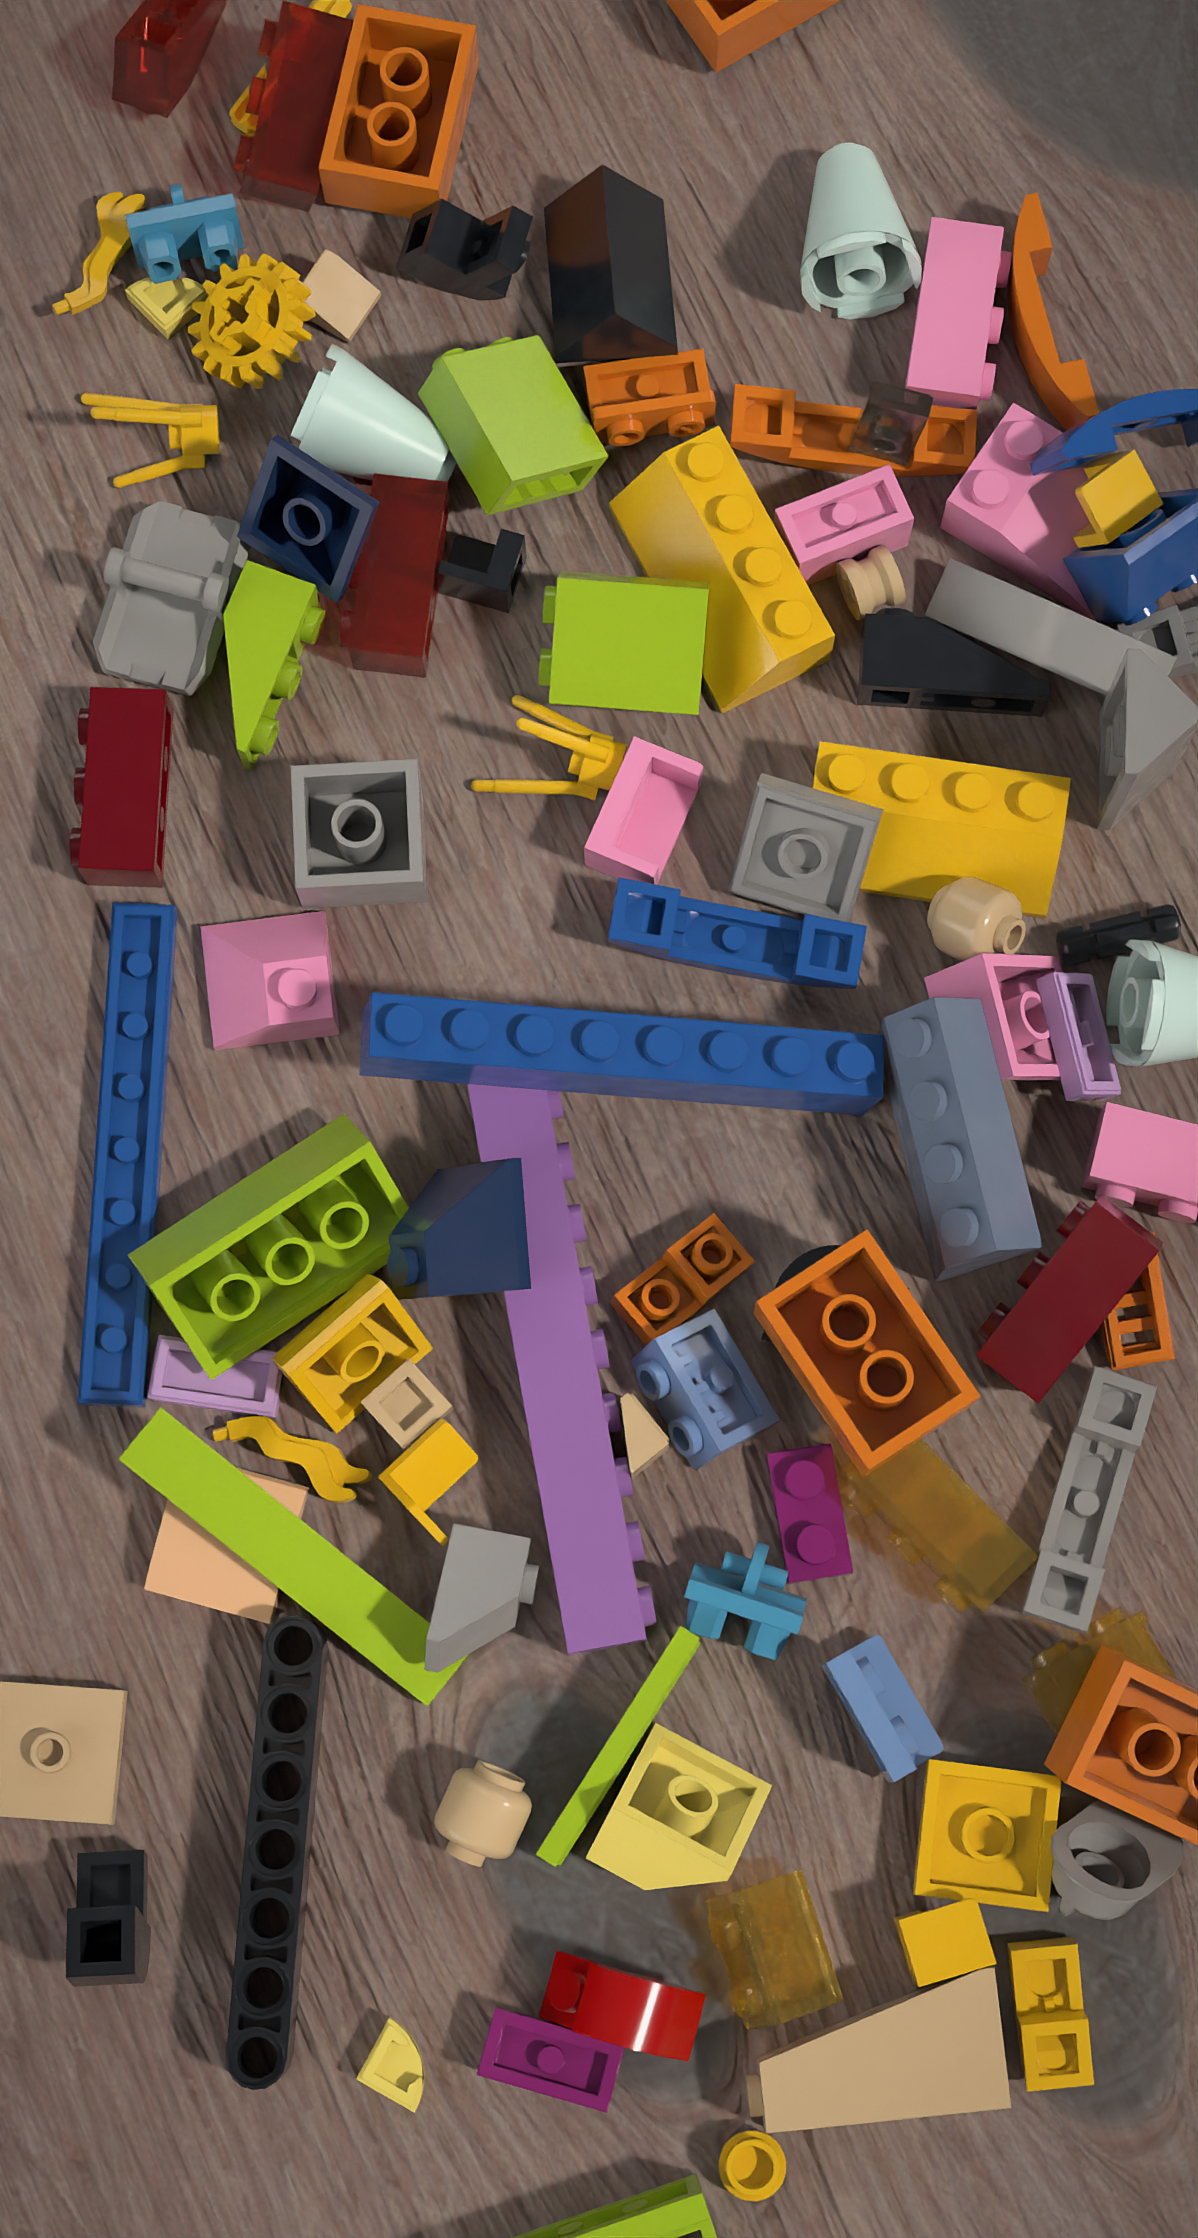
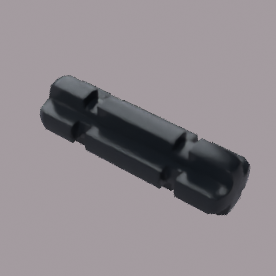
(1110, 935)

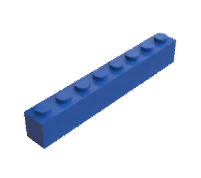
(620, 1054)

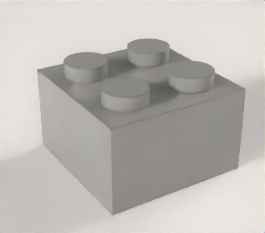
(358, 833)

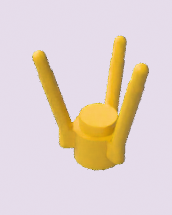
(190, 428)
(594, 756)

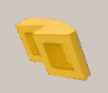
(1050, 2014)

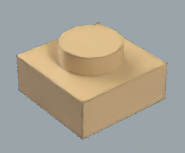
(406, 1404)

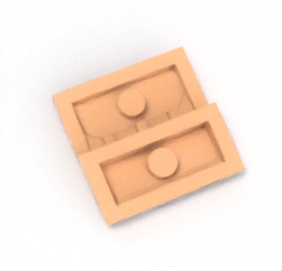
(204, 1571)

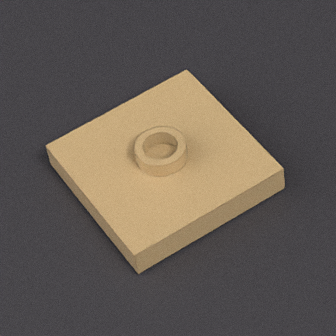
(60, 1752)

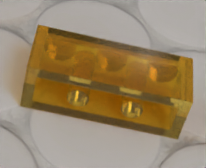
(942, 1525)

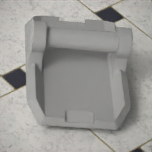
(169, 597)

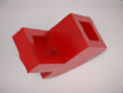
(622, 2007)

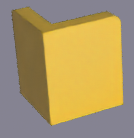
(1114, 497)
(944, 1941)

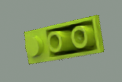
(265, 635)

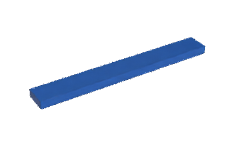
(127, 1153)

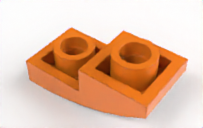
(682, 1280)

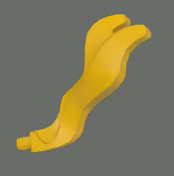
(112, 246)
(321, 1459)

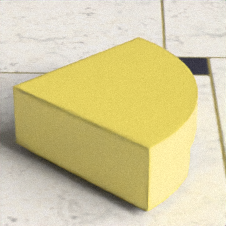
(166, 303)
(395, 2066)

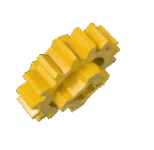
(251, 321)

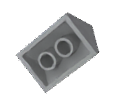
(1141, 735)

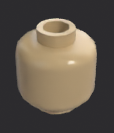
(975, 919)
(483, 1813)

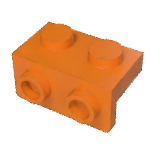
(649, 397)

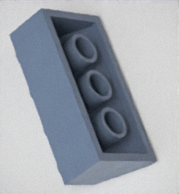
(957, 1136)

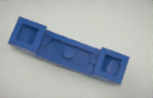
(1096, 437)
(736, 939)

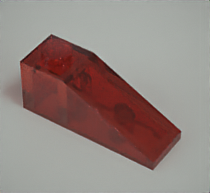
(162, 52)

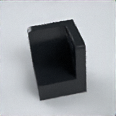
(483, 571)

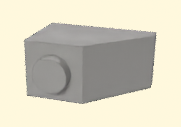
(478, 1592)

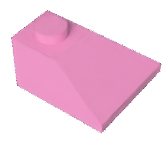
(269, 980)
(1010, 1007)

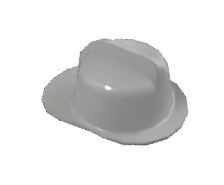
(1110, 1861)

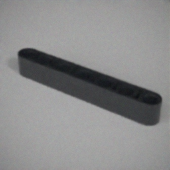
(259, 1879)

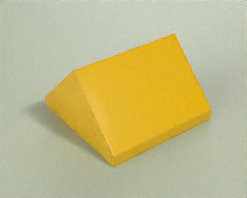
(351, 1350)

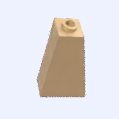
(895, 2062)

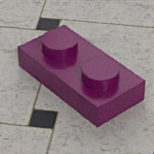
(809, 1513)
(550, 2059)

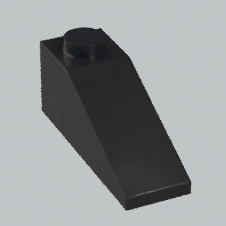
(930, 667)

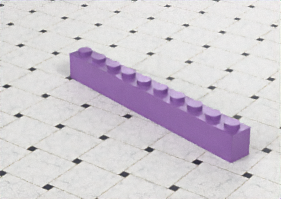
(561, 1384)

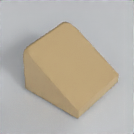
(339, 296)
(642, 1435)

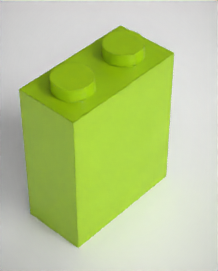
(512, 423)
(625, 642)

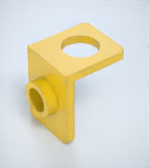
(429, 1471)

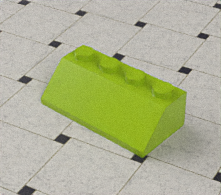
(274, 1246)

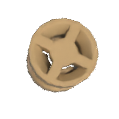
(870, 582)

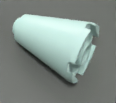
(856, 238)
(367, 427)
(1154, 1005)

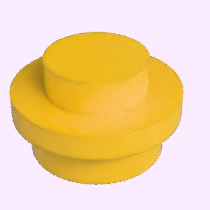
(752, 2165)

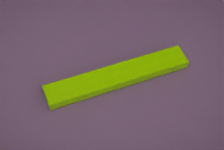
(286, 1552)

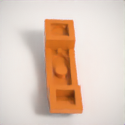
(1061, 386)
(818, 435)

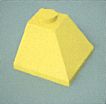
(678, 1816)

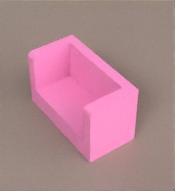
(845, 523)
(643, 813)

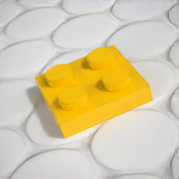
(987, 1835)

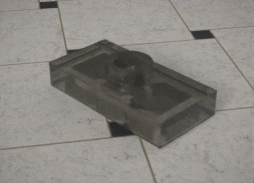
(890, 422)

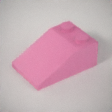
(1019, 516)

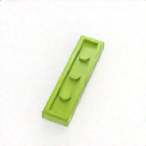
(619, 1747)

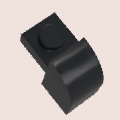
(464, 253)
(109, 1926)

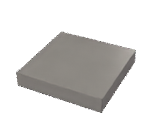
(804, 849)

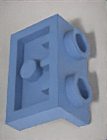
(703, 1389)
(883, 1708)

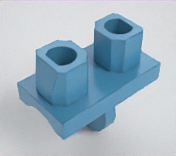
(184, 232)
(770, 1609)

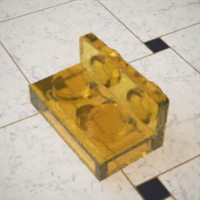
(1062, 1671)
(773, 1951)

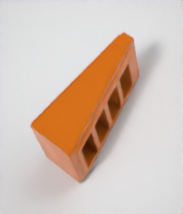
(1147, 1352)

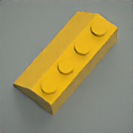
(703, 522)
(951, 822)

